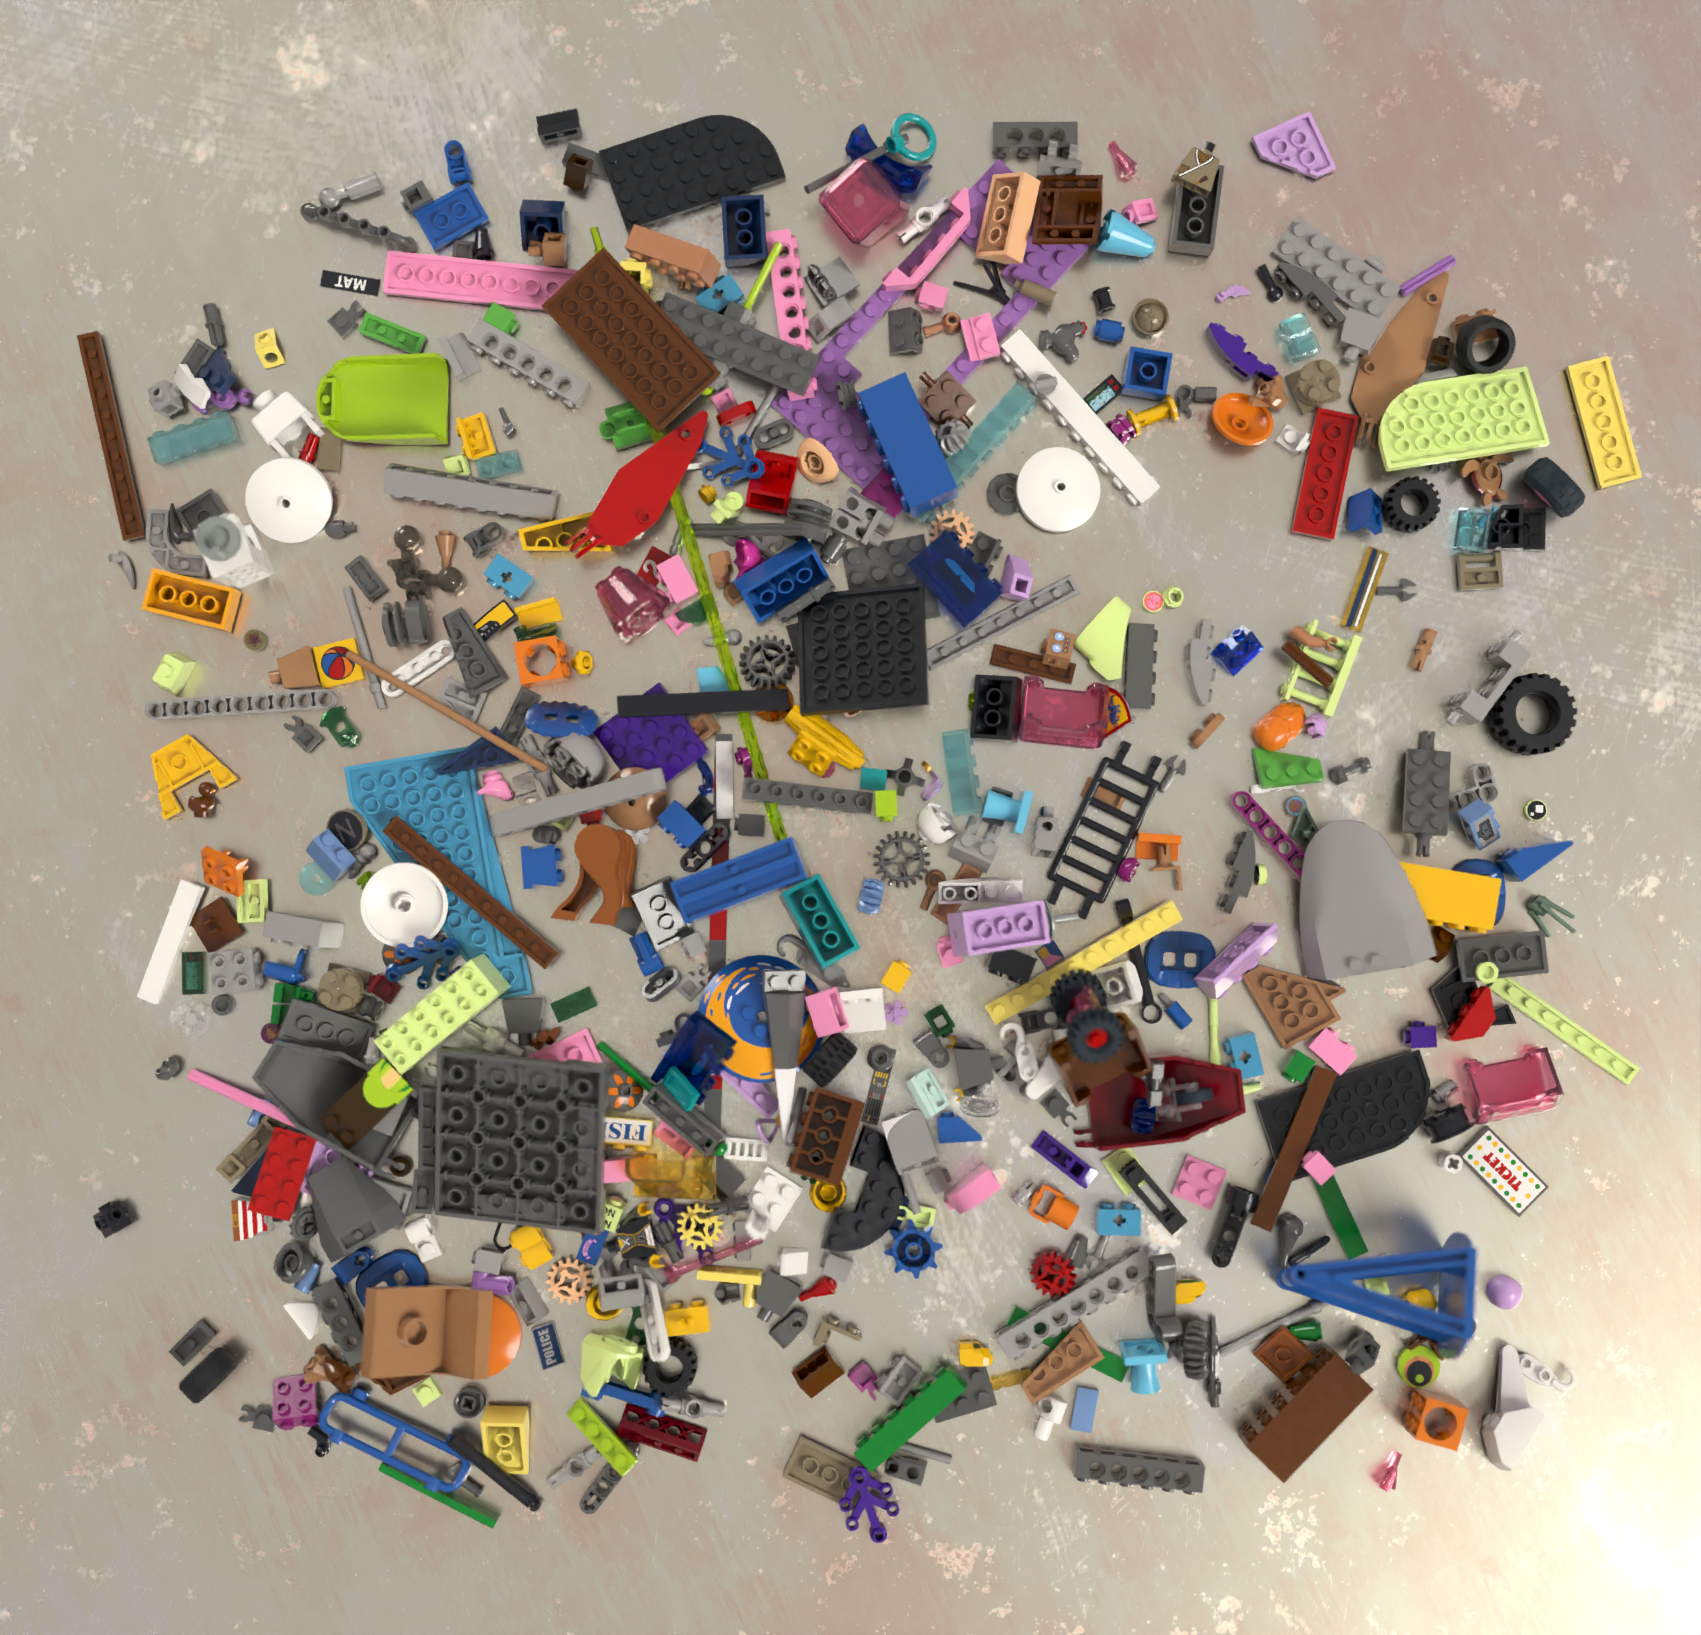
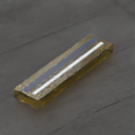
(1364, 589)

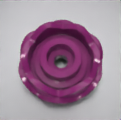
(1128, 869)

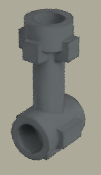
(1340, 774)

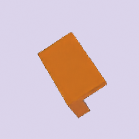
(1147, 845)

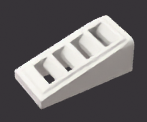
(737, 1156)

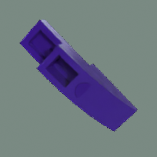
(1231, 349)

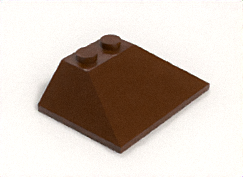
(1068, 209)

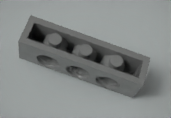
(1002, 131)
(345, 1308)

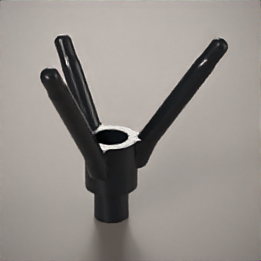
(996, 290)

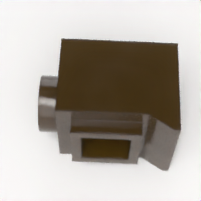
(1444, 361)

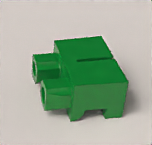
(283, 994)

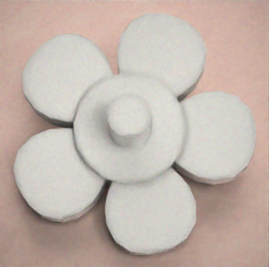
(639, 834)

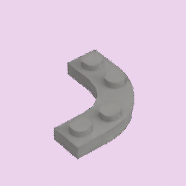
(163, 551)

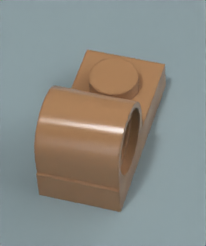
(705, 726)

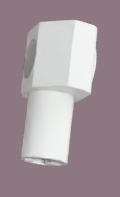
(1048, 1416)

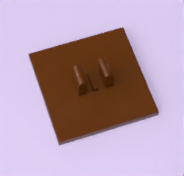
(216, 925)

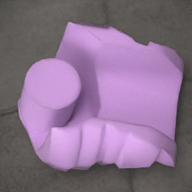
(1319, 727)

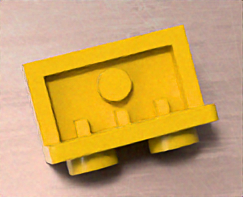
(475, 436)

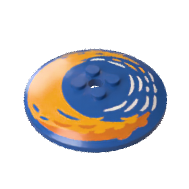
(733, 1004)

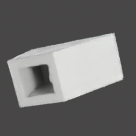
(792, 1261)

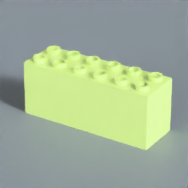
(442, 1013)

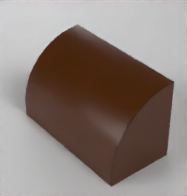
(818, 1372)

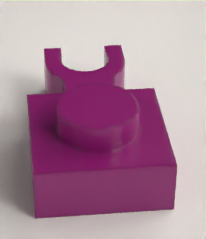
(864, 1379)

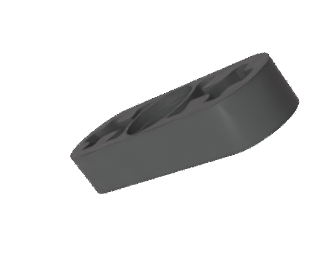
(698, 862)

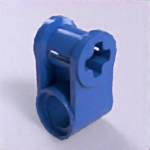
(457, 166)
(351, 1266)

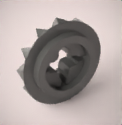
(308, 1230)

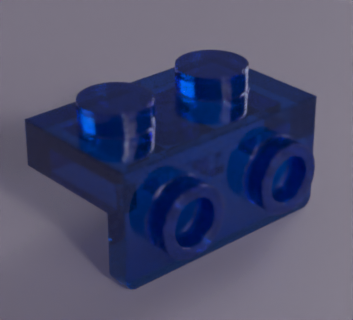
(1237, 650)

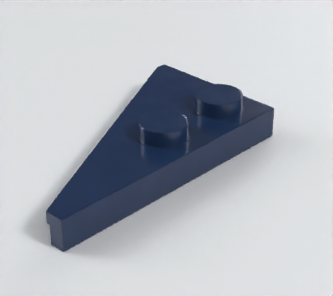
(478, 755)

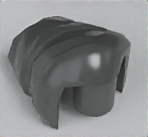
(546, 834)
(727, 1292)

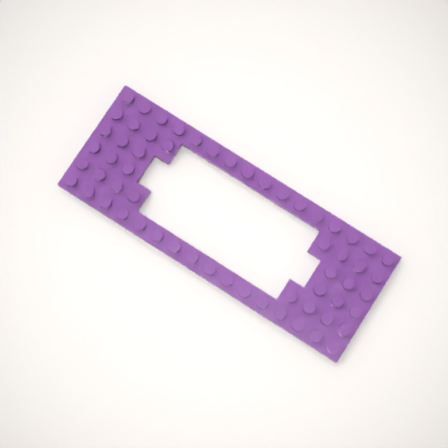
(846, 431)

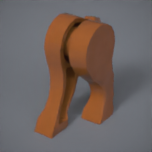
(606, 862)

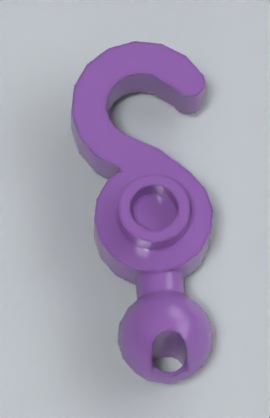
(229, 400)

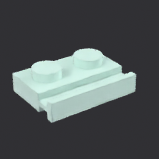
(927, 1093)

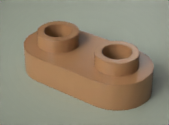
(1201, 736)

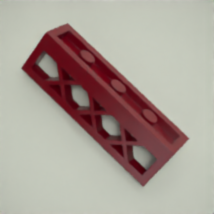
(661, 1440)

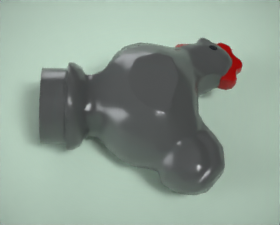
(1063, 339)

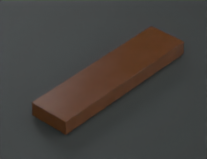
(1029, 664)

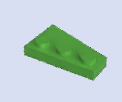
(1285, 769)

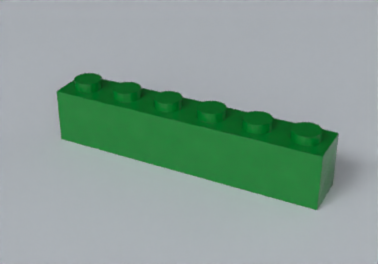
(910, 1418)

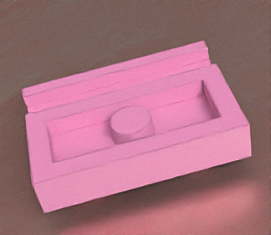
(980, 337)

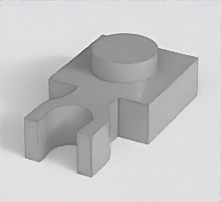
(691, 984)

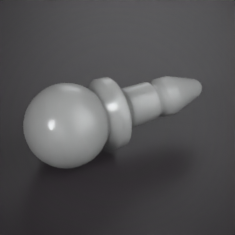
(733, 638)
(366, 852)

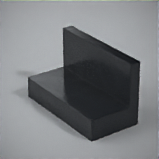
(558, 125)

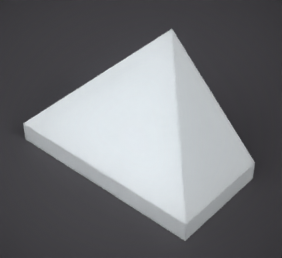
(305, 1315)

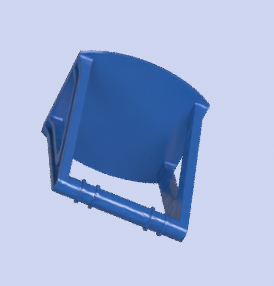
(1448, 1327)

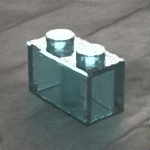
(1472, 530)

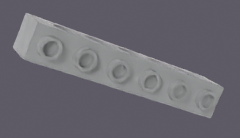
(484, 332)

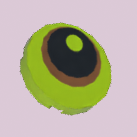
(1418, 1366)

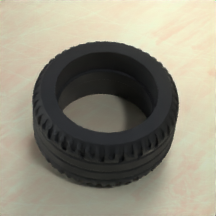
(1503, 352)
(207, 1375)

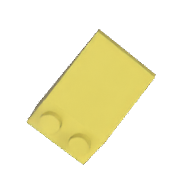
(507, 1437)

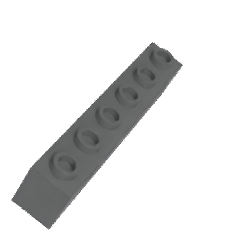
(807, 796)
(1108, 1459)

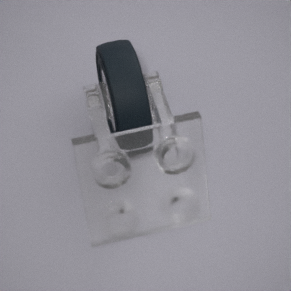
(1192, 1095)

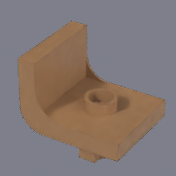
(426, 1331)

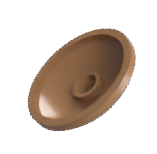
(643, 812)

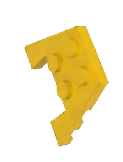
(182, 763)

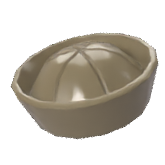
(1150, 316)

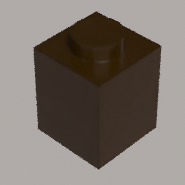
(578, 172)

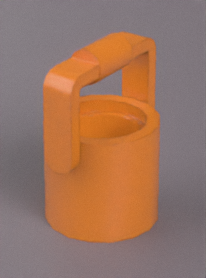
(1059, 1211)

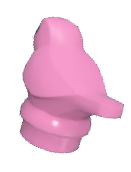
(496, 786)

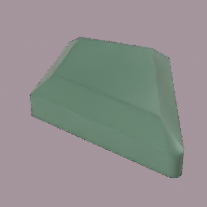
(1304, 827)

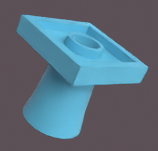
(1008, 809)
(1143, 1356)

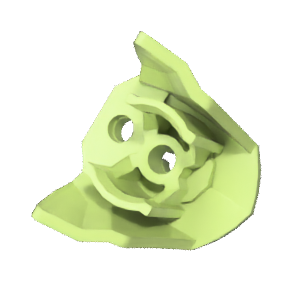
(609, 1355)

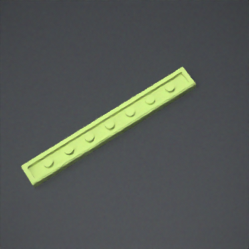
(1564, 1029)

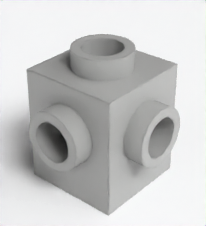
(165, 398)

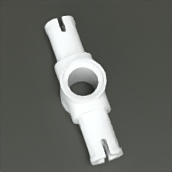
(916, 226)

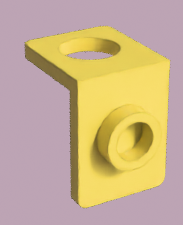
(266, 343)

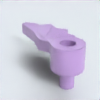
(1233, 291)

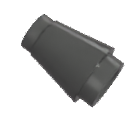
(1078, 1252)

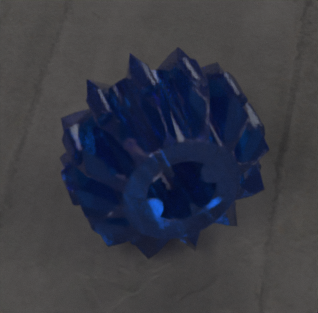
(1142, 1116)

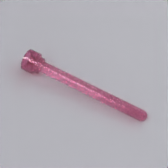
(673, 1273)

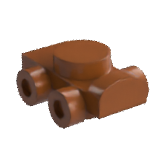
(544, 1037)

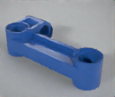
(650, 1401)

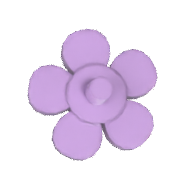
(895, 1012)

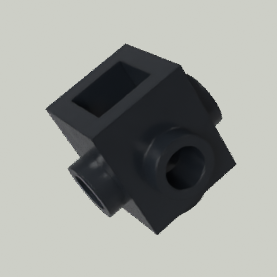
(111, 1218)

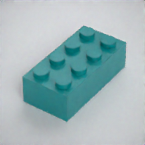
(819, 922)

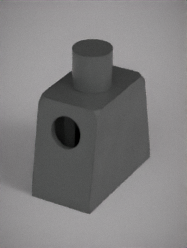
(523, 1017)
(776, 1294)

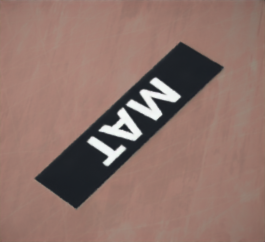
(350, 282)

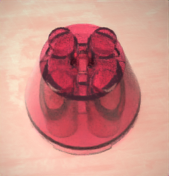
(631, 603)

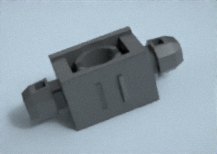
(1362, 1353)

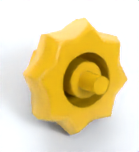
(582, 662)

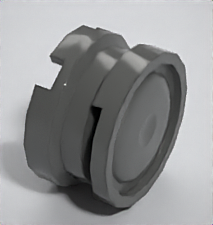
(846, 394)
(469, 1401)

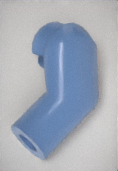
(256, 1116)

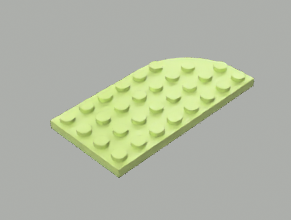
(1461, 420)

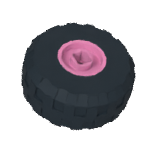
(1554, 487)

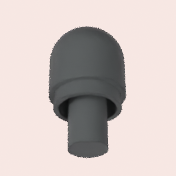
(338, 528)

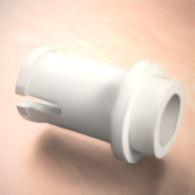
(373, 1051)

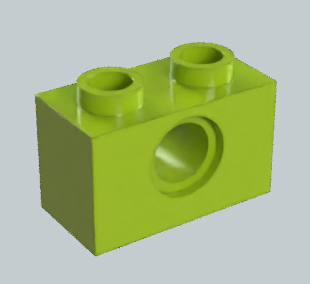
(886, 805)

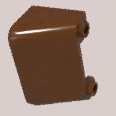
(1081, 1077)

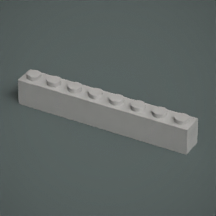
(470, 492)

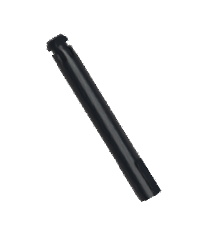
(468, 1451)

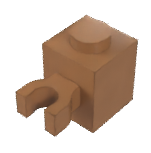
(552, 248)

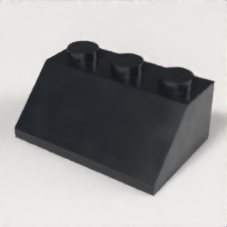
(996, 708)

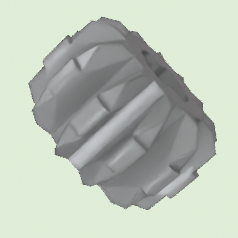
(952, 436)

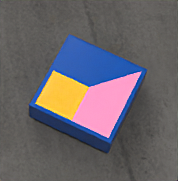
(1049, 954)

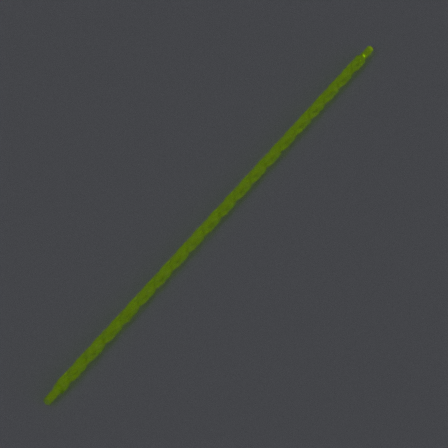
(714, 622)

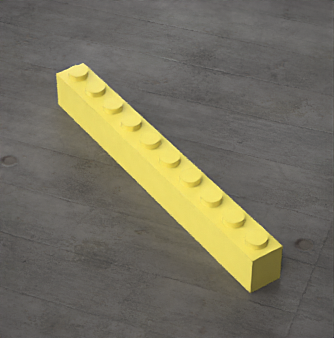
(1085, 959)

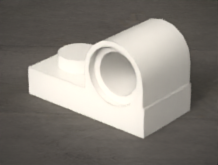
(423, 1236)

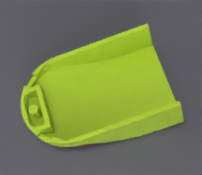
(387, 399)

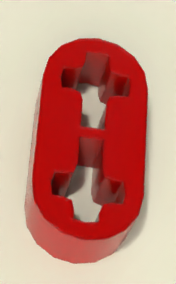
(736, 413)

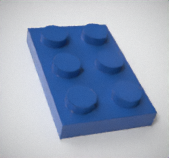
(451, 216)

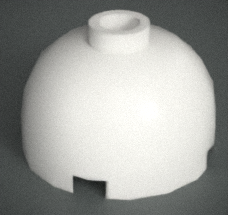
(935, 824)

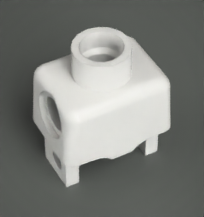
(281, 419)

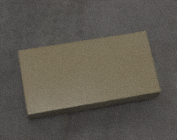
(329, 451)

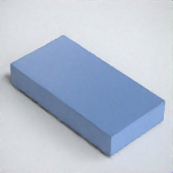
(1084, 1409)

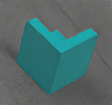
(873, 779)

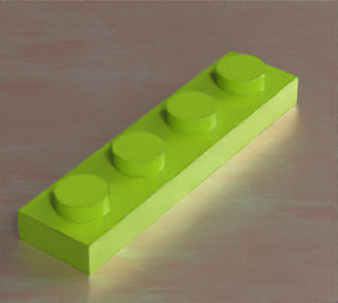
(602, 1437)

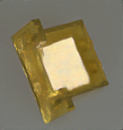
(672, 1179)

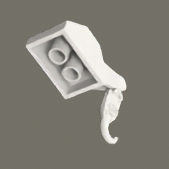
(1037, 1079)
(1514, 1421)

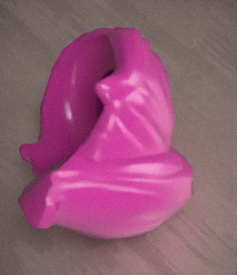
(747, 555)

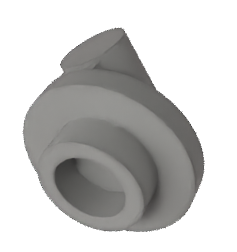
(1375, 262)
(1045, 384)

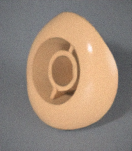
(816, 462)

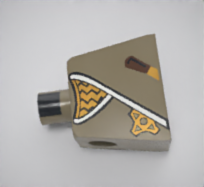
(1198, 170)

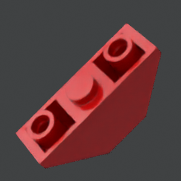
(1474, 1017)

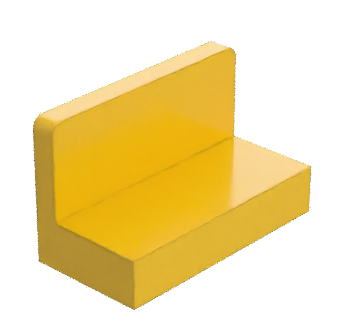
(539, 613)

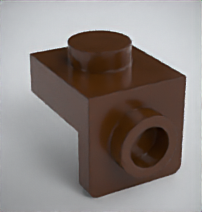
(1443, 940)

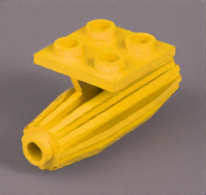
(821, 743)

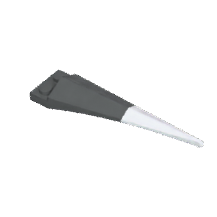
(784, 1009)

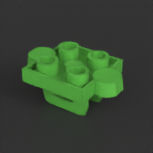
(625, 426)

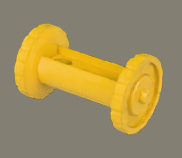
(1153, 414)

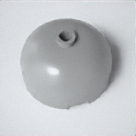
(587, 760)

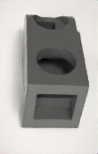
(906, 1469)

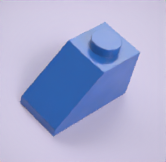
(955, 1129)

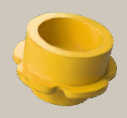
(707, 494)

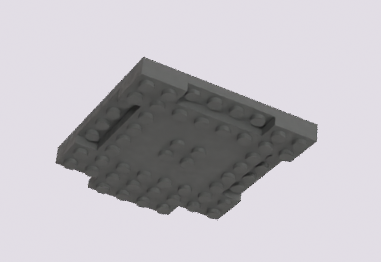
(516, 1139)

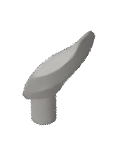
(125, 565)

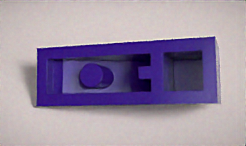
(1064, 1159)

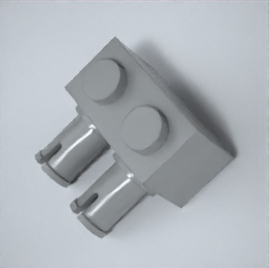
(973, 849)
(621, 1290)

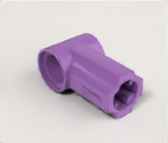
(498, 1283)

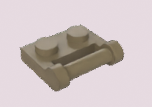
(1480, 577)

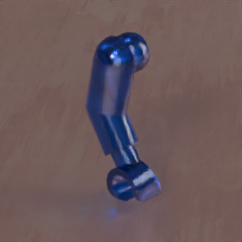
(707, 777)

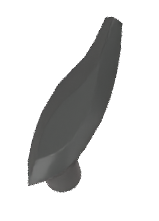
(175, 527)

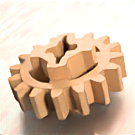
(958, 519)
(565, 1271)

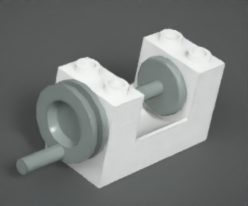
(233, 551)

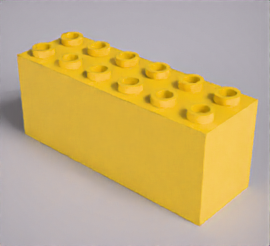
(1455, 897)

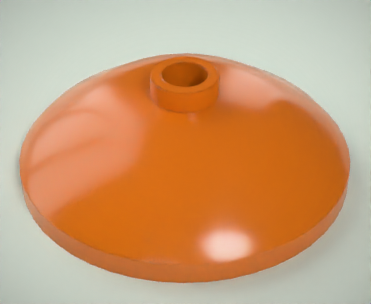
(1241, 421)

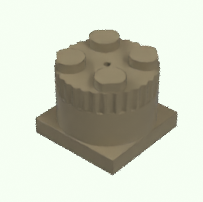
(1314, 385)
(343, 988)

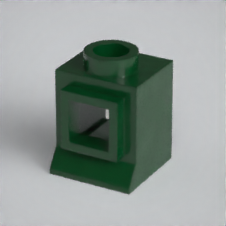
(946, 1029)

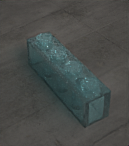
(193, 438)
(960, 772)

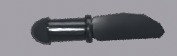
(1309, 1251)

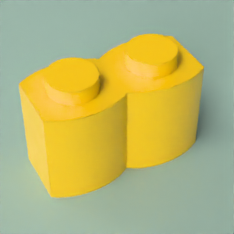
(532, 1246)

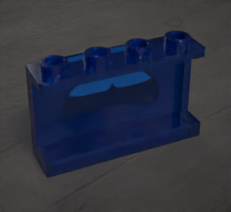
(956, 577)
(698, 1053)

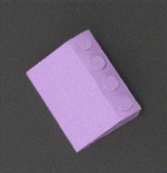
(1236, 959)

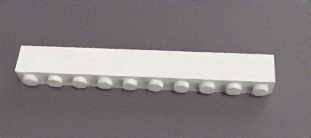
(1081, 420)

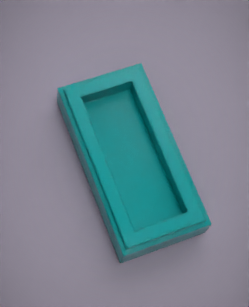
(680, 1088)

